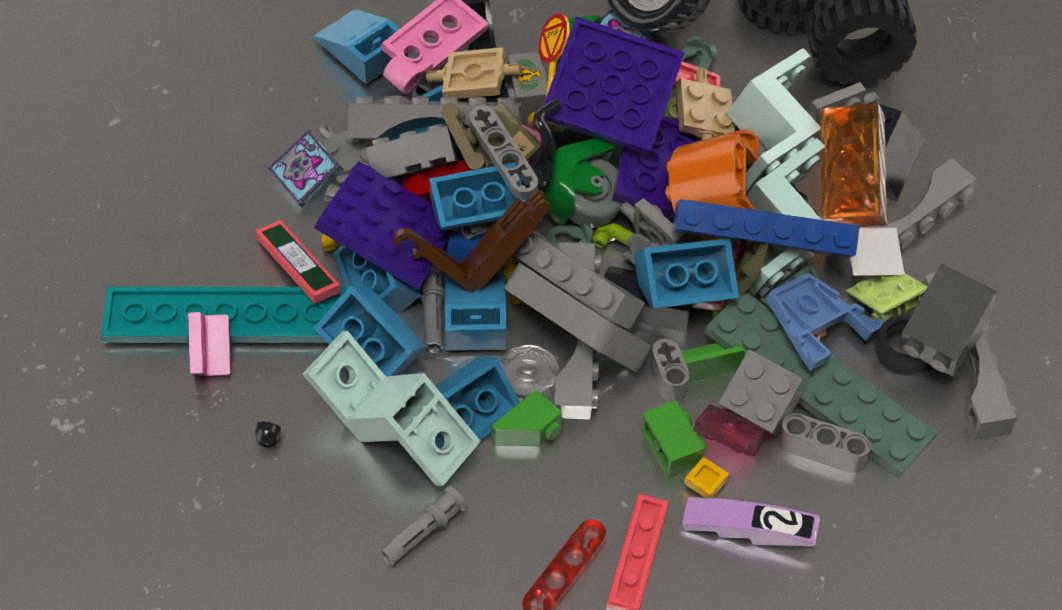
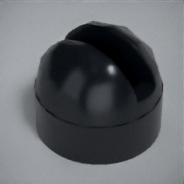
(267, 433)

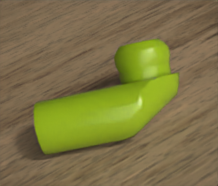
(610, 233)

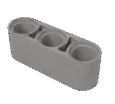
(839, 440)

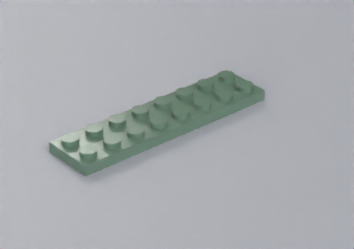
(833, 389)

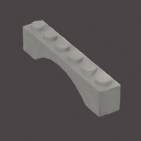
(372, 118)
(947, 189)
(579, 281)
(574, 383)
(989, 407)

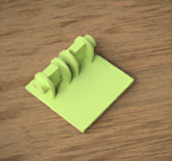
(888, 294)

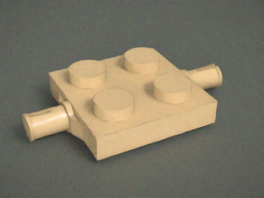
(474, 73)
(703, 107)

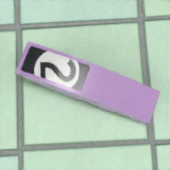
(753, 520)

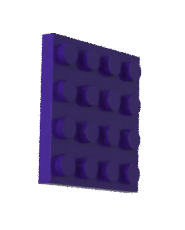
(613, 85)
(646, 175)
(369, 213)

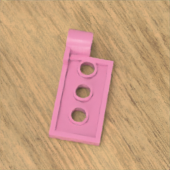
(410, 73)

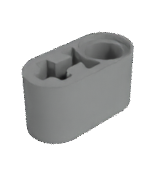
(665, 352)

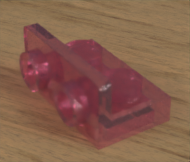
(729, 430)

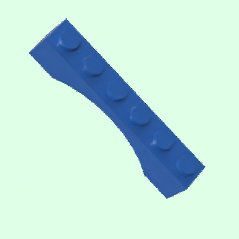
(766, 227)

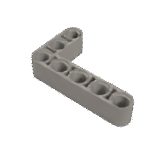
(578, 318)

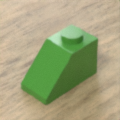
(528, 423)

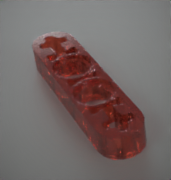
(560, 568)

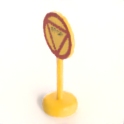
(551, 47)

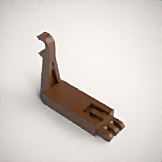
(491, 250)

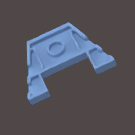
(811, 306)

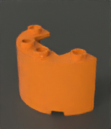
(713, 172)

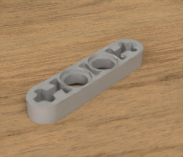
(500, 153)

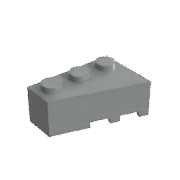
(413, 152)

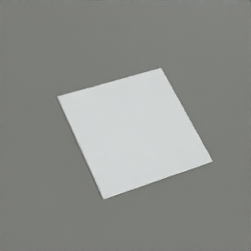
(877, 253)

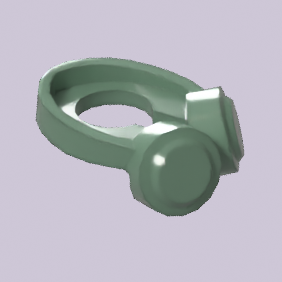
(695, 46)
(583, 233)

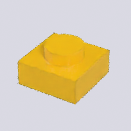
(706, 478)

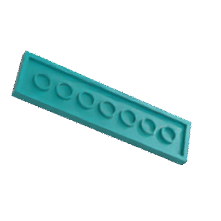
(254, 313)

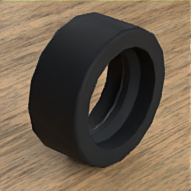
(888, 356)

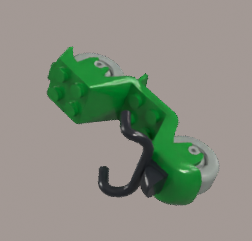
(577, 177)

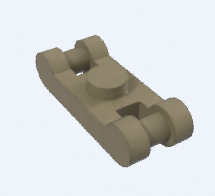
(464, 137)

